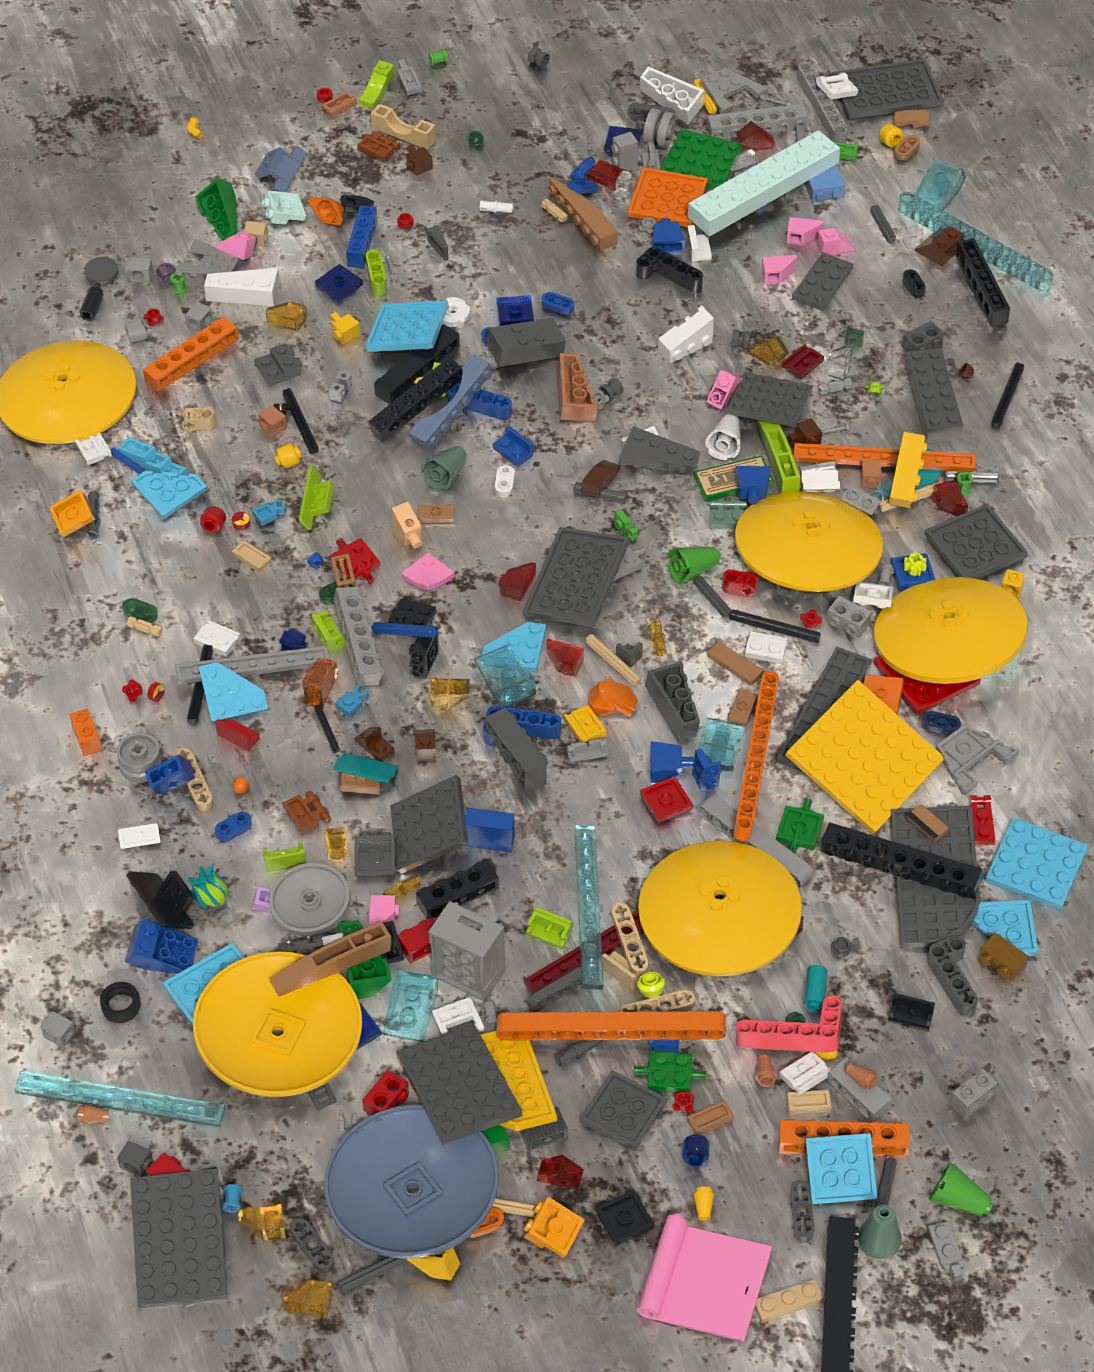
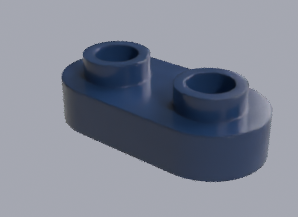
(941, 721)

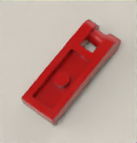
(982, 820)

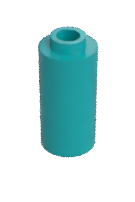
(815, 988)

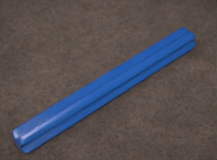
(404, 629)

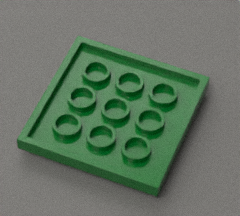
(702, 157)

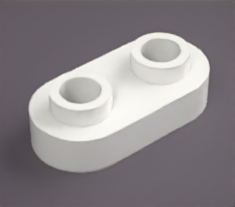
(504, 481)

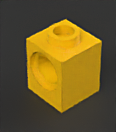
(1013, 582)

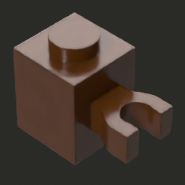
(418, 160)
(806, 433)

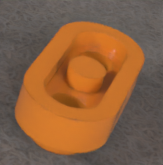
(488, 1227)

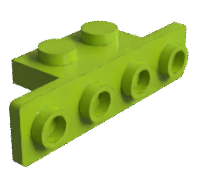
(316, 497)

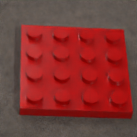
(925, 695)

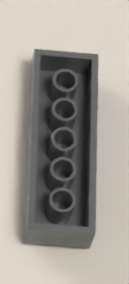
(933, 395)

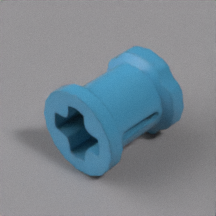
(232, 1198)

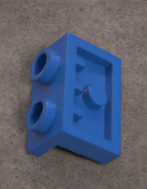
(514, 447)
(704, 772)

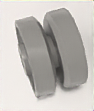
(659, 128)
(136, 755)

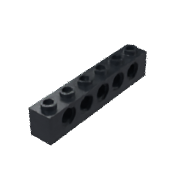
(983, 282)
(416, 399)

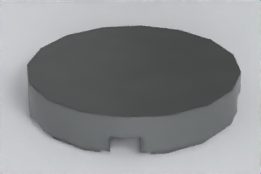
(101, 270)

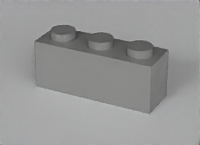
(869, 1103)

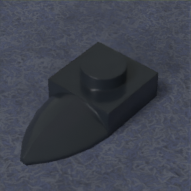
(352, 202)

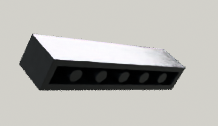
(415, 365)

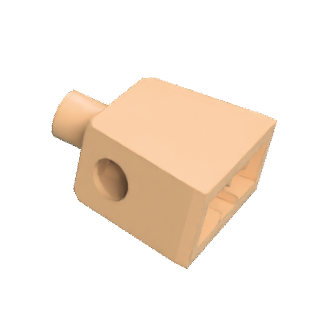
(406, 525)

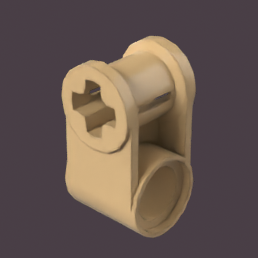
(200, 419)

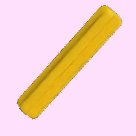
(711, 108)

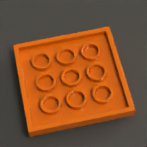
(665, 195)

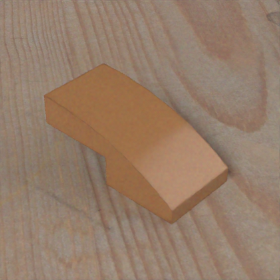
(917, 118)

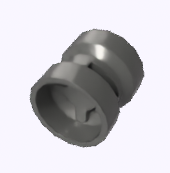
(538, 57)
(741, 339)
(613, 388)

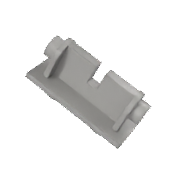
(650, 156)
(861, 500)
(585, 751)

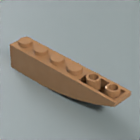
(585, 215)
(333, 958)

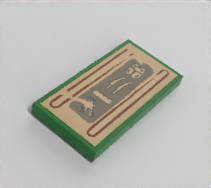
(720, 480)

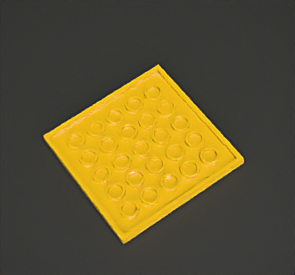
(865, 756)

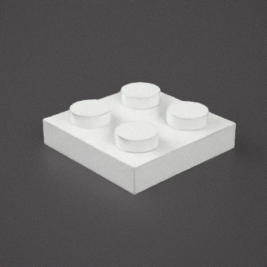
(873, 594)

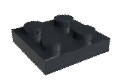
(624, 1217)

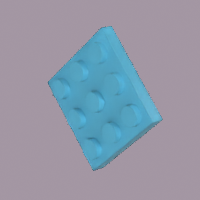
(841, 1169)

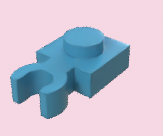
(265, 513)
(350, 703)

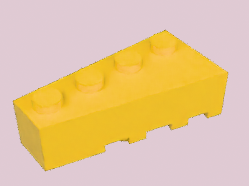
(906, 470)

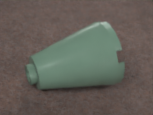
(443, 467)
(880, 1233)

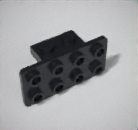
(165, 899)

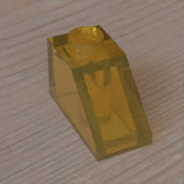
(287, 315)
(769, 351)

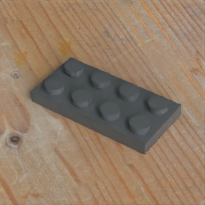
(822, 281)

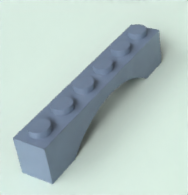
(431, 428)

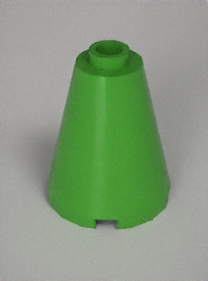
(691, 562)
(960, 1192)

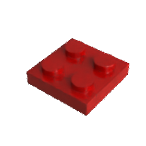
(666, 799)

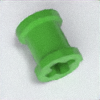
(437, 57)
(179, 286)
(963, 483)

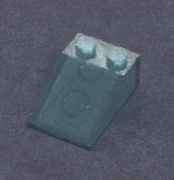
(941, 183)
(506, 676)
(721, 742)
(410, 1005)

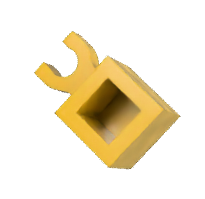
(344, 328)

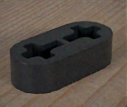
(917, 282)

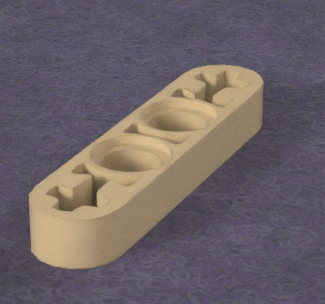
(199, 779)
(627, 939)
(655, 1002)

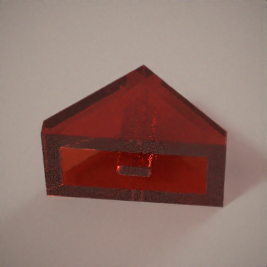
(560, 1172)

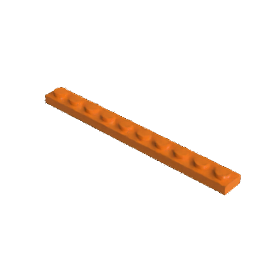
(854, 455)

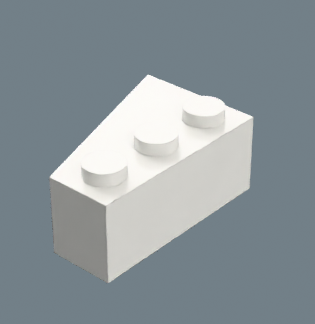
(688, 337)

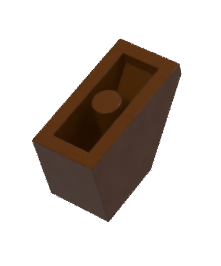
(425, 746)

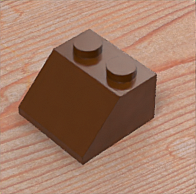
(941, 245)

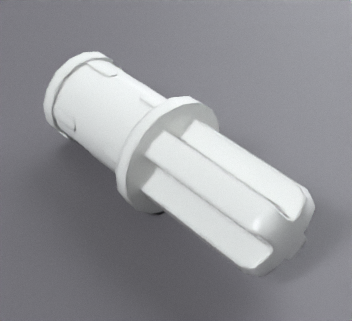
(496, 207)

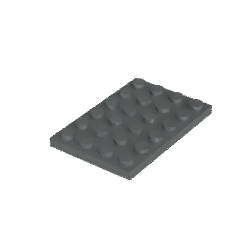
(891, 89)
(576, 577)
(458, 1084)
(178, 1238)

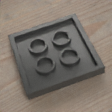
(623, 1110)

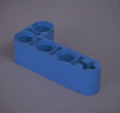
(486, 403)
(534, 722)

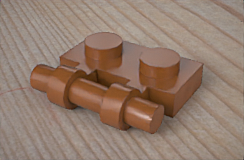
(378, 145)
(302, 815)

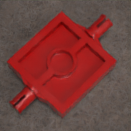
(361, 557)

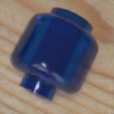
(293, 640)
(695, 1150)

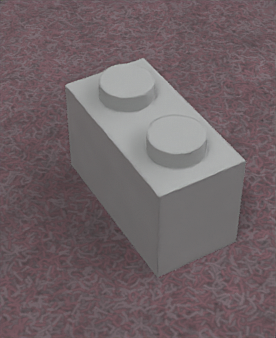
(625, 151)

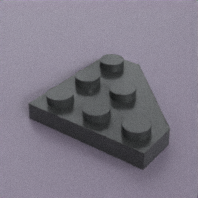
(310, 942)

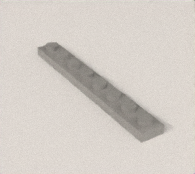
(256, 663)

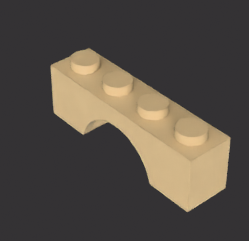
(386, 121)

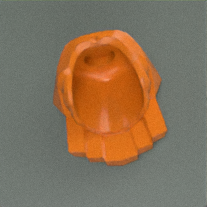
(611, 698)

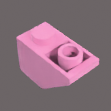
(803, 230)
(777, 268)
(723, 389)

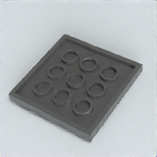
(770, 399)
(976, 543)
(429, 824)

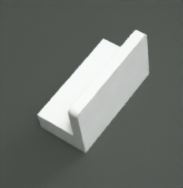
(698, 245)
(820, 480)
(138, 834)

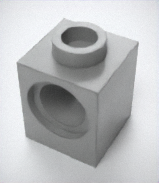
(140, 270)
(199, 317)
(57, 1029)

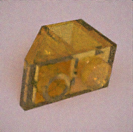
(448, 692)
(336, 843)
(264, 1221)
(309, 1298)

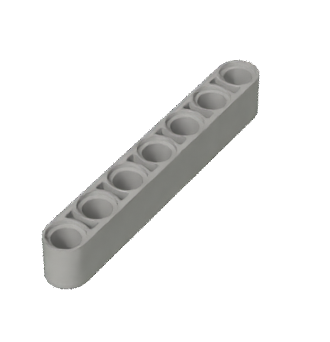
(822, 103)
(724, 817)

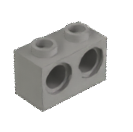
(848, 616)
(973, 1094)

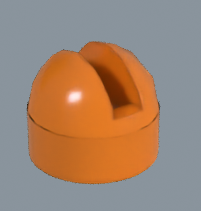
(240, 785)

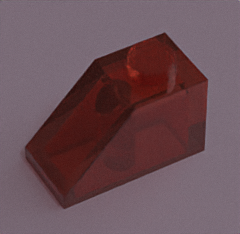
(755, 138)
(949, 498)
(517, 581)
(565, 657)

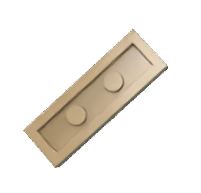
(788, 1301)

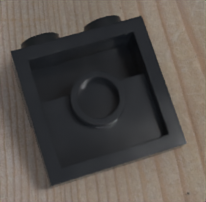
(413, 613)
(423, 655)

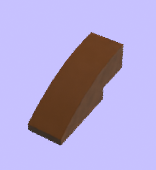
(599, 477)

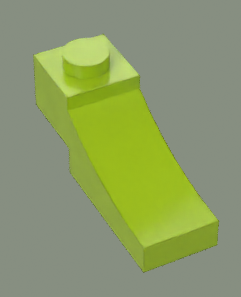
(377, 85)

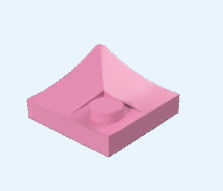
(428, 573)

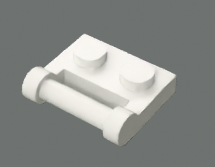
(842, 89)
(456, 1014)

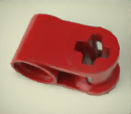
(738, 581)

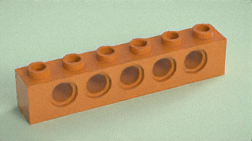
(190, 354)
(896, 1146)

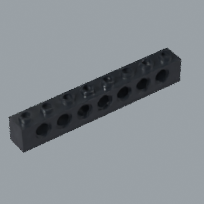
(910, 859)

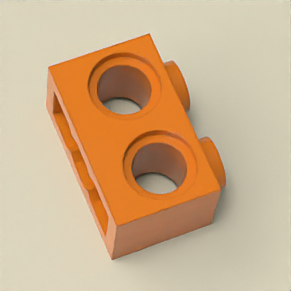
(85, 732)

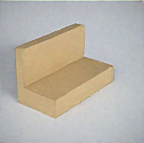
(619, 969)

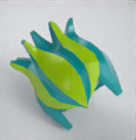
(208, 888)

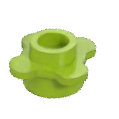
(874, 388)

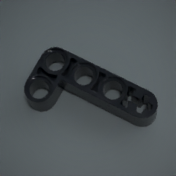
(670, 267)

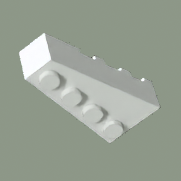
(673, 93)
(243, 287)

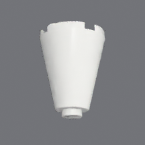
(725, 438)

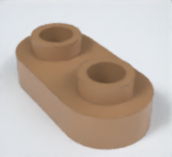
(906, 147)

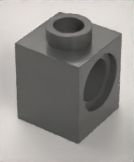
(135, 1158)

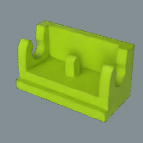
(327, 631)
(284, 858)
(549, 927)

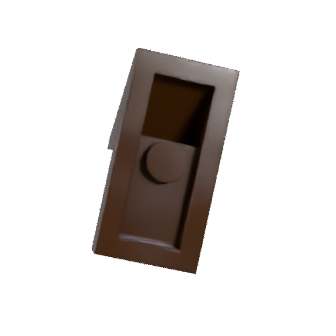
(375, 744)

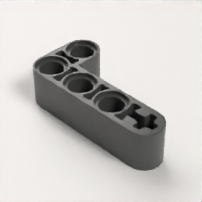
(965, 998)

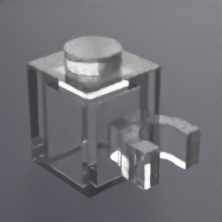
(625, 186)

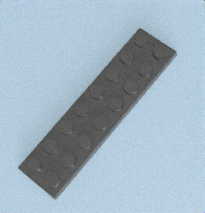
(838, 676)

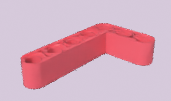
(795, 1035)

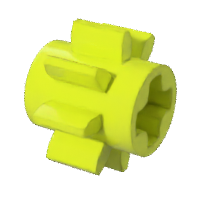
(915, 564)

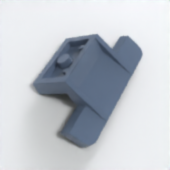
(281, 166)

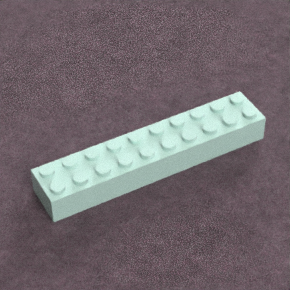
(763, 183)

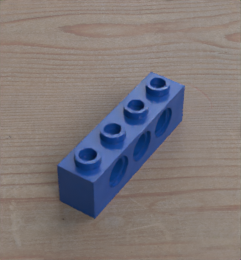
(361, 236)

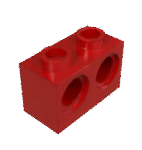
(382, 1095)

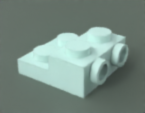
(283, 207)

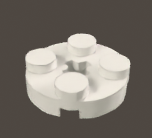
(461, 314)

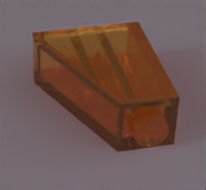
(319, 682)

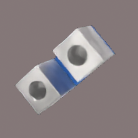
(340, 389)

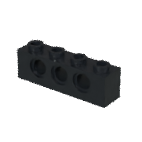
(468, 890)

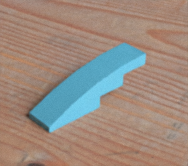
(149, 458)

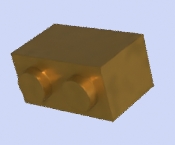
(1002, 957)

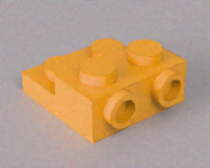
(72, 513)
(553, 1227)

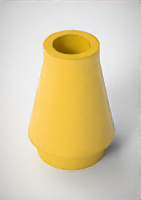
(704, 1201)

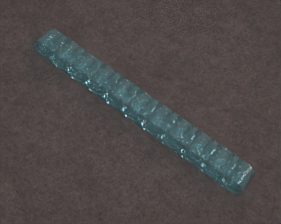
(992, 250)

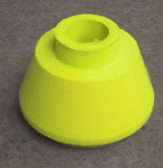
(651, 984)

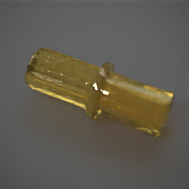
(657, 638)
(404, 887)

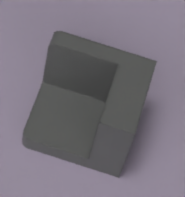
(629, 654)

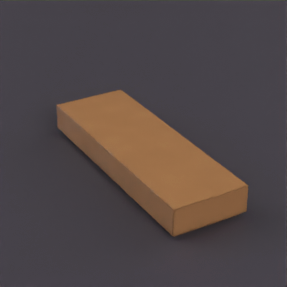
(735, 663)

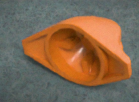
(327, 210)

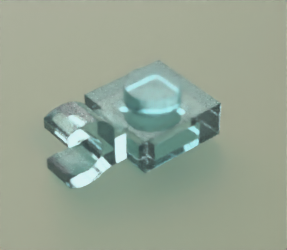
(883, 491)

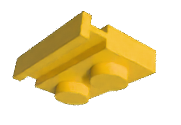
(585, 724)

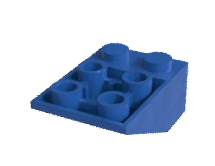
(160, 948)

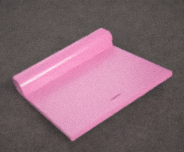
(703, 1280)

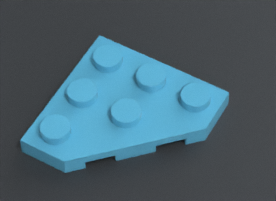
(168, 490)
(524, 641)
(229, 693)
(1010, 920)

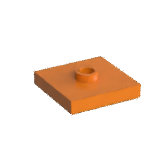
(886, 689)

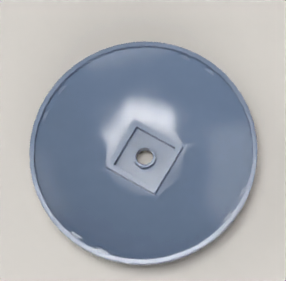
(398, 1151)

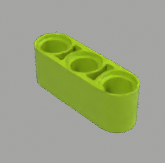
(376, 272)

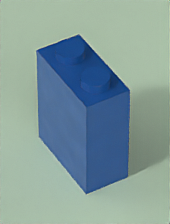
(490, 829)

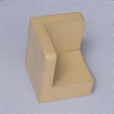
(258, 230)

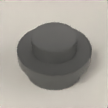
(841, 947)

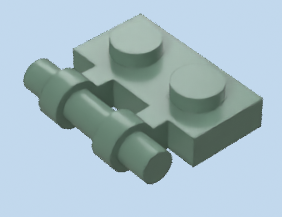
(726, 518)

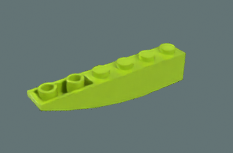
(780, 456)

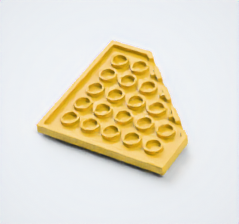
(524, 1079)

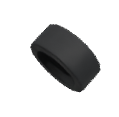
(113, 990)

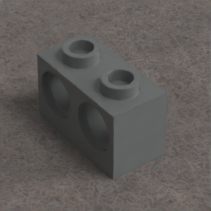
(923, 338)

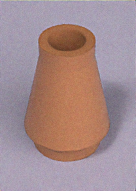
(765, 1072)
(863, 1076)
(90, 1114)

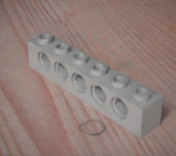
(770, 119)
(358, 636)

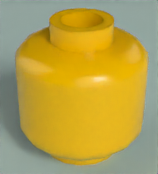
(890, 135)
(288, 455)

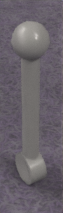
(763, 98)
(394, 277)
(846, 427)

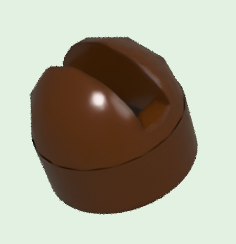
(966, 371)

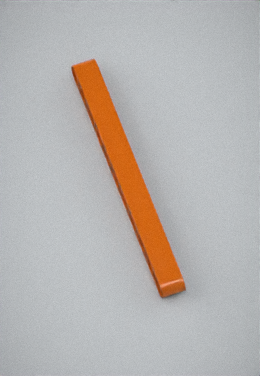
(756, 756)
(611, 1025)

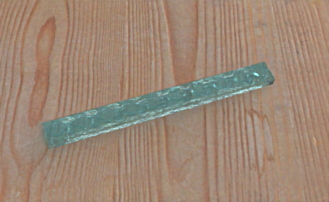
(588, 908)
(119, 1099)

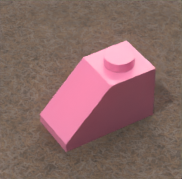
(834, 242)
(238, 245)
(383, 909)

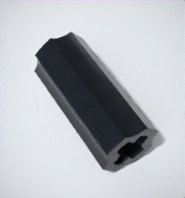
(91, 303)

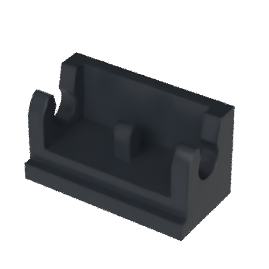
(911, 1012)

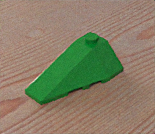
(219, 206)
(367, 976)

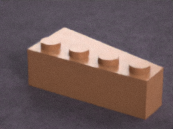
(575, 397)

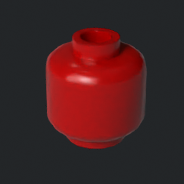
(213, 519)

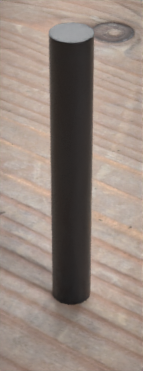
(327, 729)

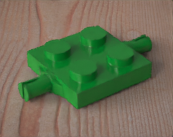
(800, 827)
(670, 1072)

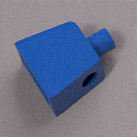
(668, 236)
(752, 482)
(667, 761)

